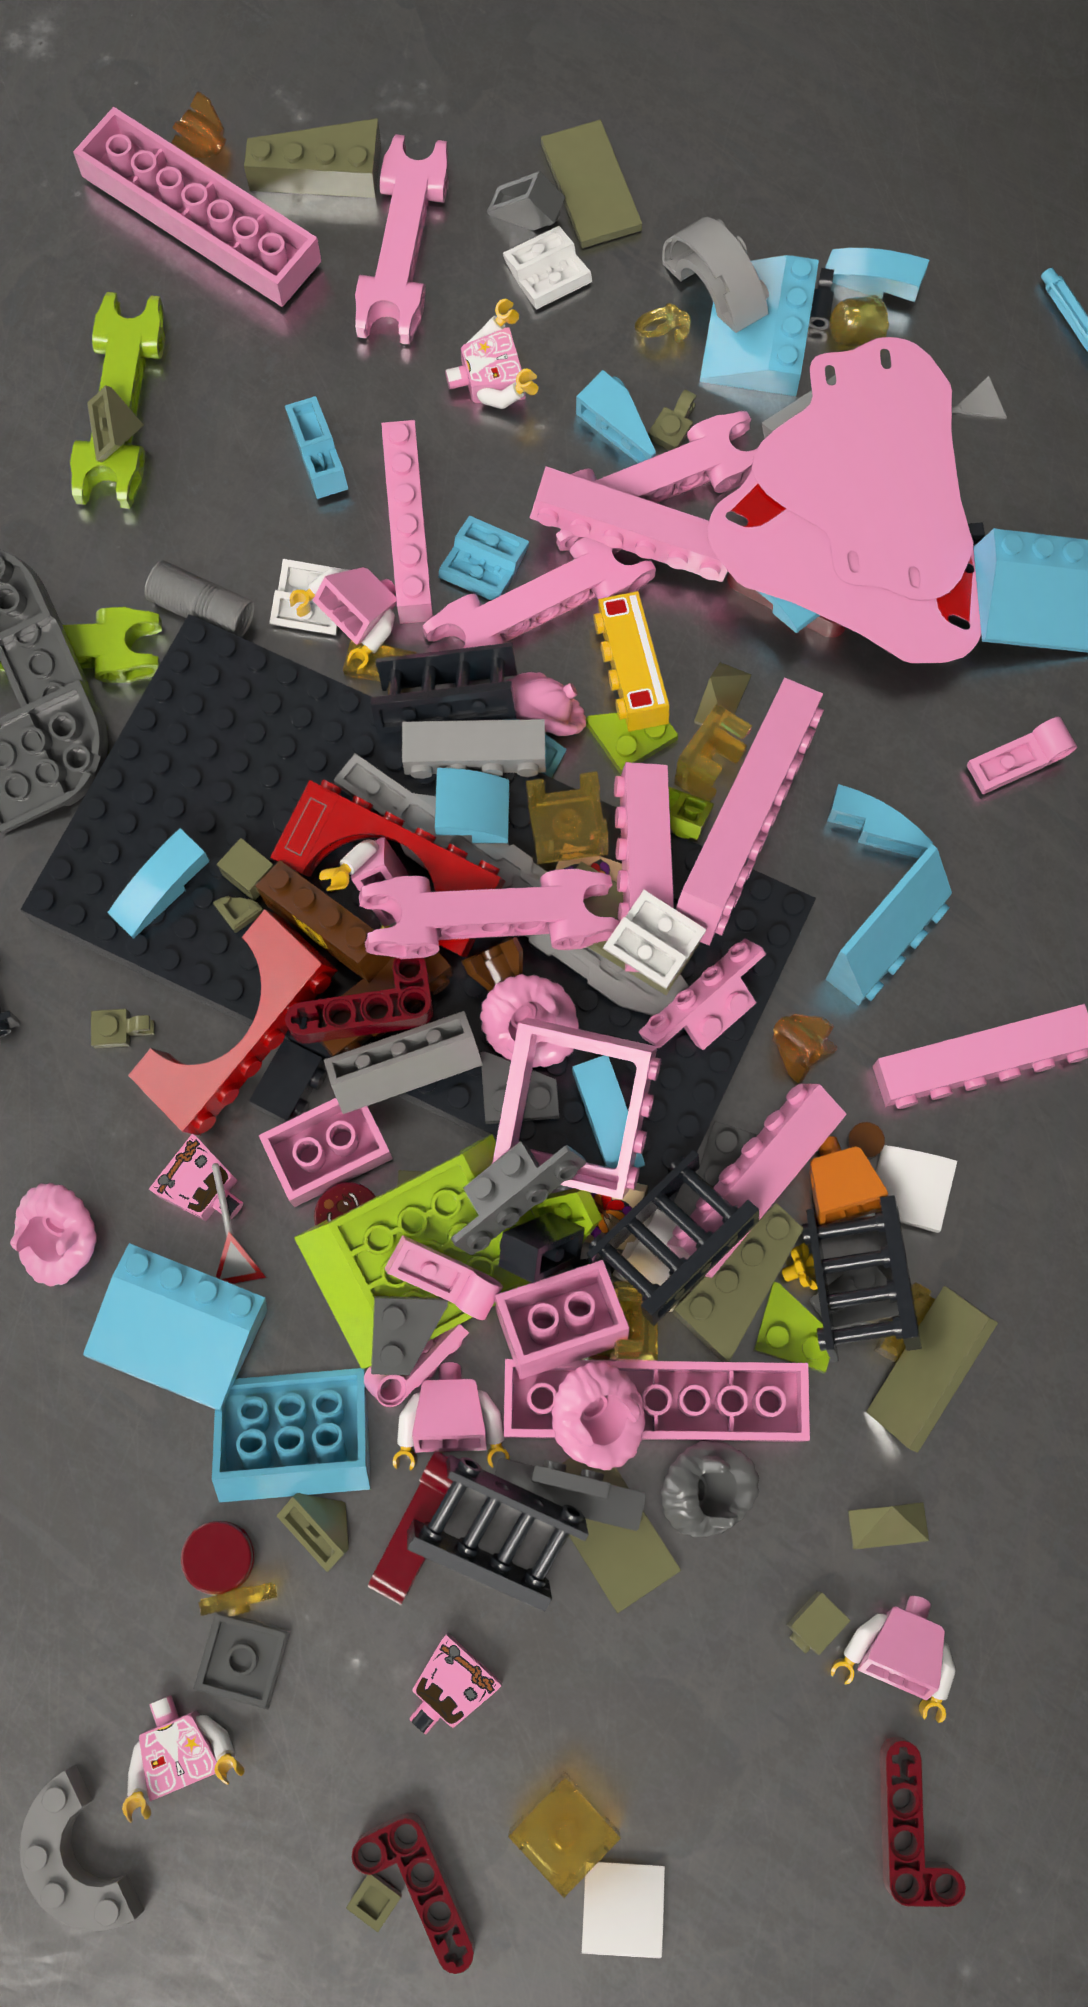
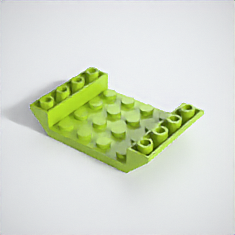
(353, 1249)

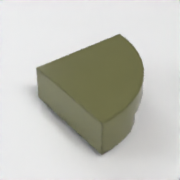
(238, 911)

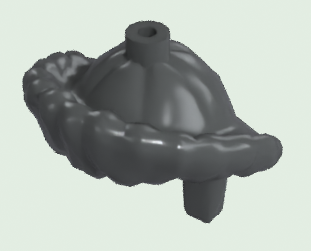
(709, 1489)

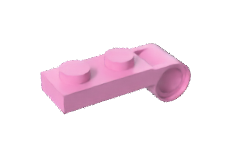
(1022, 756)
(444, 1277)
(426, 1366)

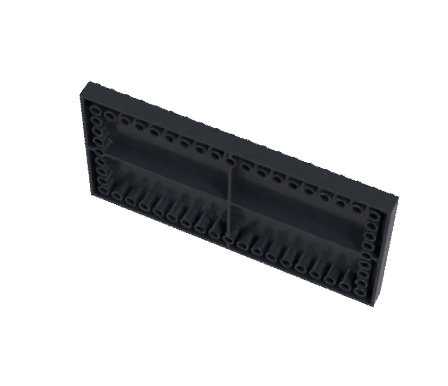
(226, 757)

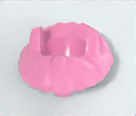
(549, 700)
(527, 998)
(53, 1234)
(598, 1416)

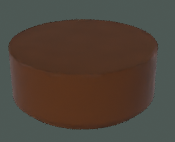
(868, 1138)

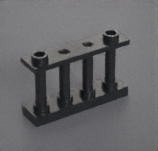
(457, 703)
(684, 1272)
(897, 1290)
(496, 1569)

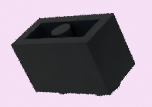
(288, 1082)
(541, 1247)

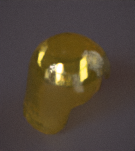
(859, 321)

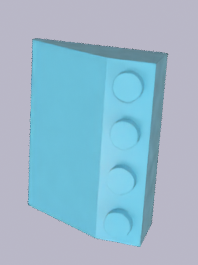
(772, 349)
(1033, 590)
(892, 929)
(175, 1327)
(292, 1436)

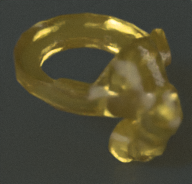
(674, 317)

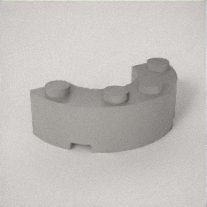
(723, 267)
(55, 1874)

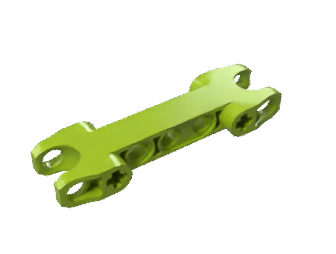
(125, 347)
(110, 641)

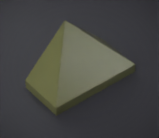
(110, 422)
(723, 688)
(888, 1525)
(318, 1526)

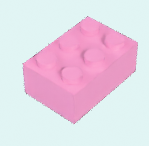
(324, 1149)
(561, 1319)

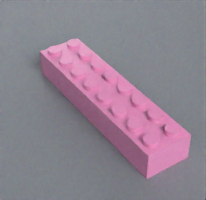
(198, 206)
(750, 808)
(681, 1400)

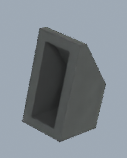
(527, 202)

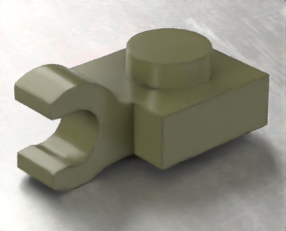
(672, 426)
(115, 1027)

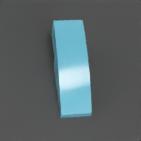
(878, 271)
(316, 447)
(878, 822)
(158, 883)
(604, 1107)

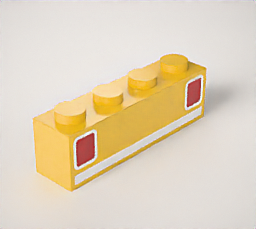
(633, 662)

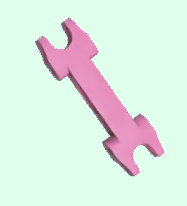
(392, 289)
(703, 460)
(588, 576)
(432, 916)

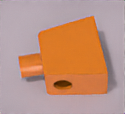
(844, 1183)

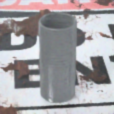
(190, 594)

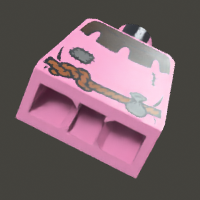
(191, 1183)
(451, 1686)

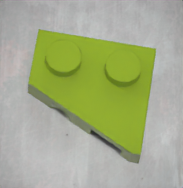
(628, 746)
(688, 813)
(572, 1205)
(790, 1331)

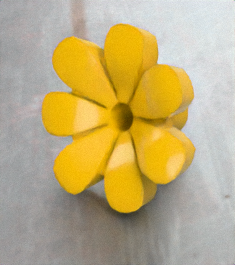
(802, 1267)

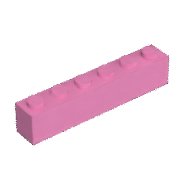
(407, 522)
(626, 523)
(644, 835)
(983, 1056)
(768, 1161)

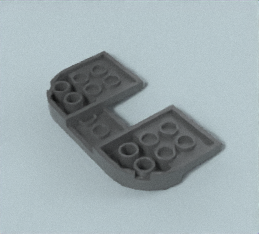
(58, 734)

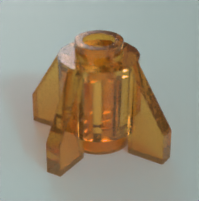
(200, 130)
(802, 1042)

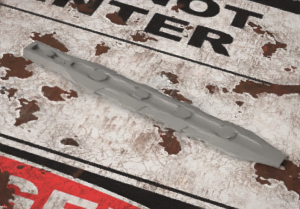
(515, 868)

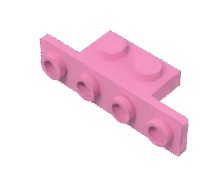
(710, 1002)

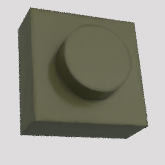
(374, 1901)

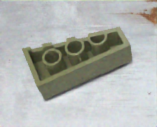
(317, 160)
(725, 1305)

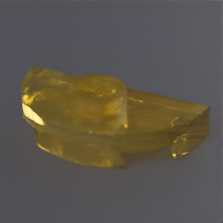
(238, 1600)

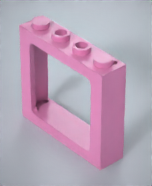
(591, 1177)

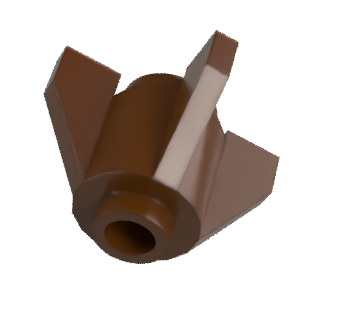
(496, 963)

